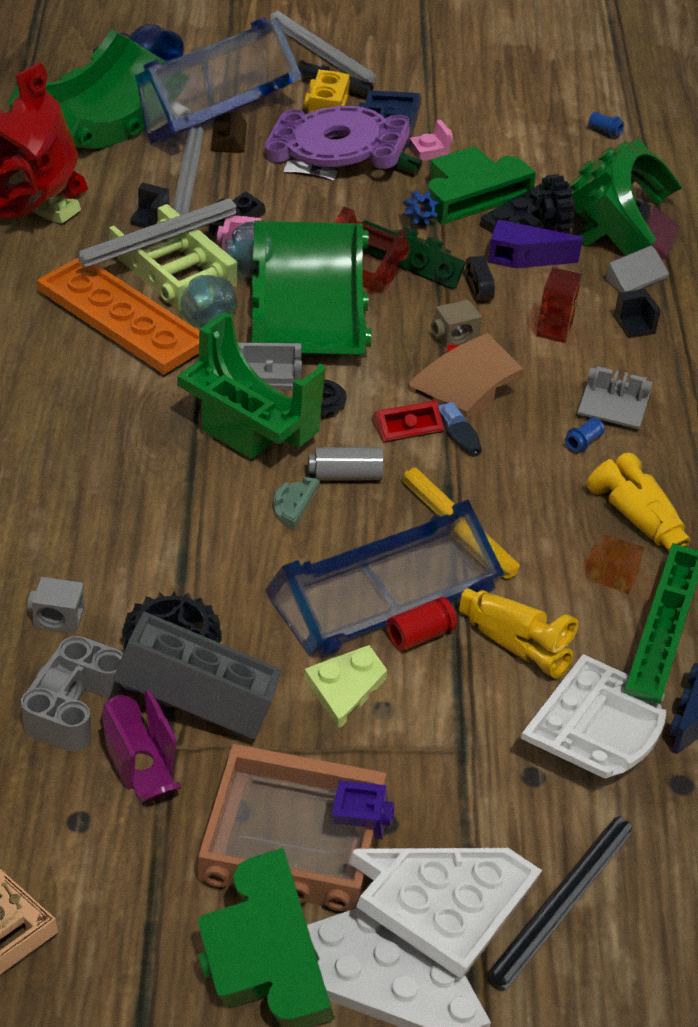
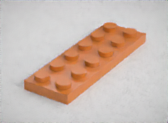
(122, 314)

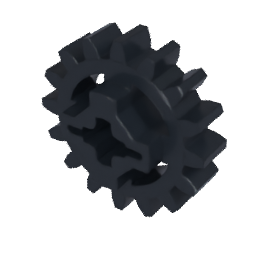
(556, 204)

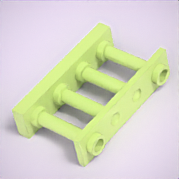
(198, 251)

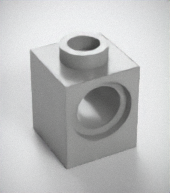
(57, 604)

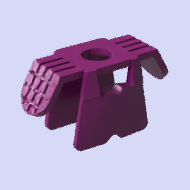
(128, 737)

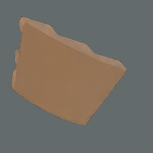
(468, 375)

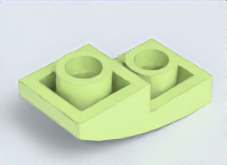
(58, 209)

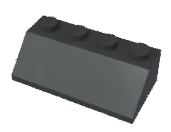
(198, 675)

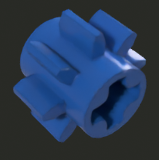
(427, 207)

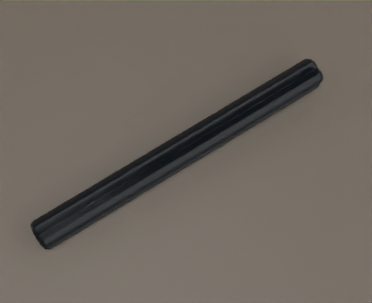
(559, 904)

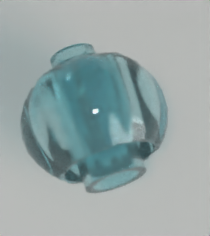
(241, 249)
(208, 298)

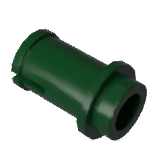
(408, 163)

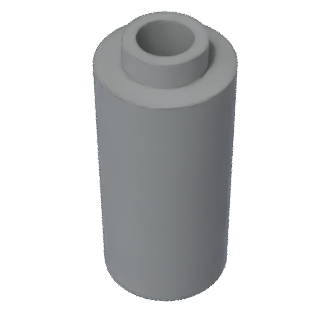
(346, 463)

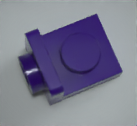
(363, 806)

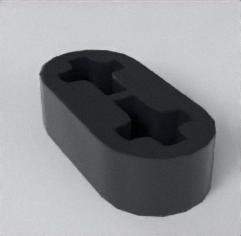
(480, 278)

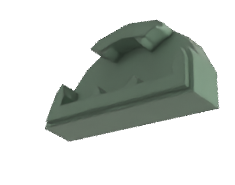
(293, 500)

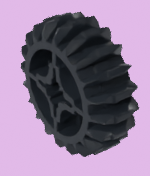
(178, 610)

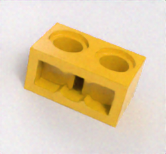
(327, 90)

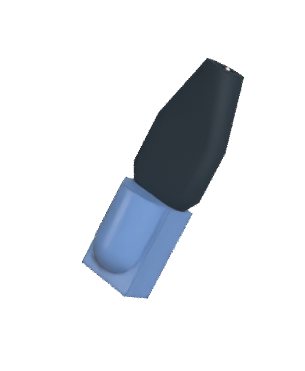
(459, 429)

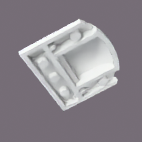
(595, 722)

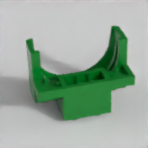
(606, 195)
(242, 406)

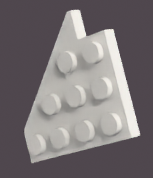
(444, 897)
(388, 977)

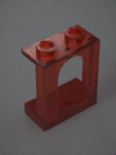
(395, 246)

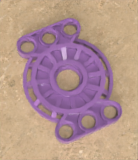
(366, 131)

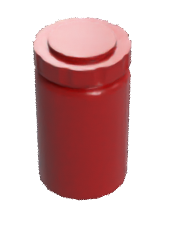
(421, 623)

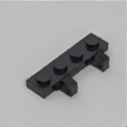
(519, 210)

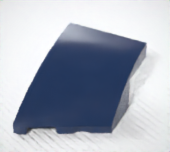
(395, 103)

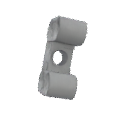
(52, 702)

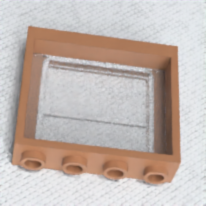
(288, 803)

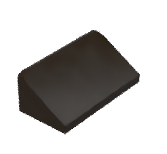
(229, 132)

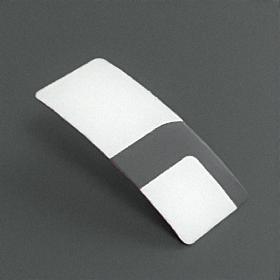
(302, 167)

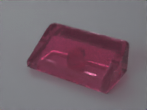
(663, 230)

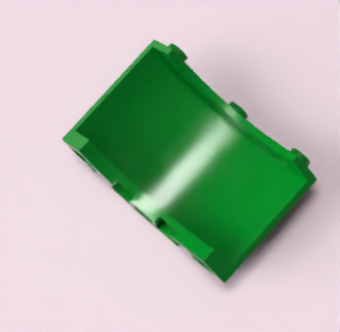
(103, 96)
(311, 286)

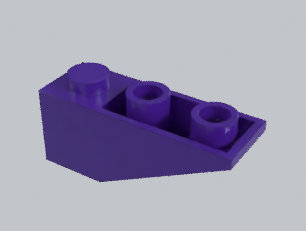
(530, 246)

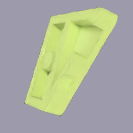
(346, 681)

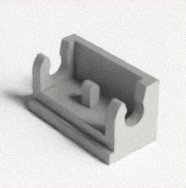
(274, 362)

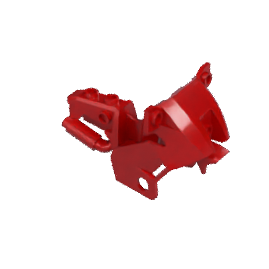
(40, 144)

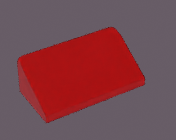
(408, 421)

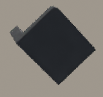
(149, 200)
(637, 313)

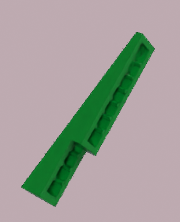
(664, 625)

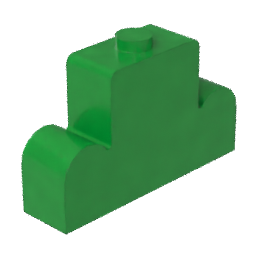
(473, 183)
(265, 946)

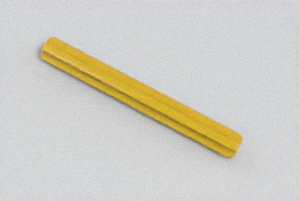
(442, 505)

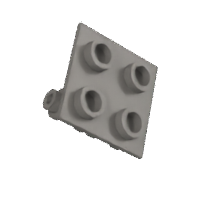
(615, 399)

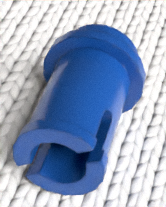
(606, 124)
(579, 438)

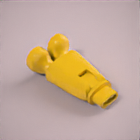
(639, 499)
(522, 630)

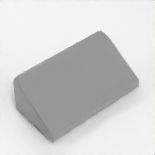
(636, 270)

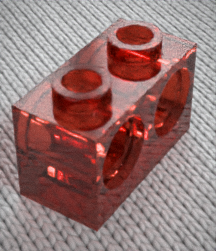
(558, 305)

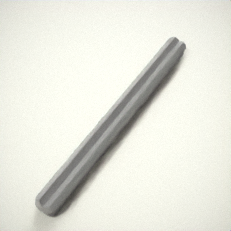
(323, 48)
(188, 170)
(156, 233)

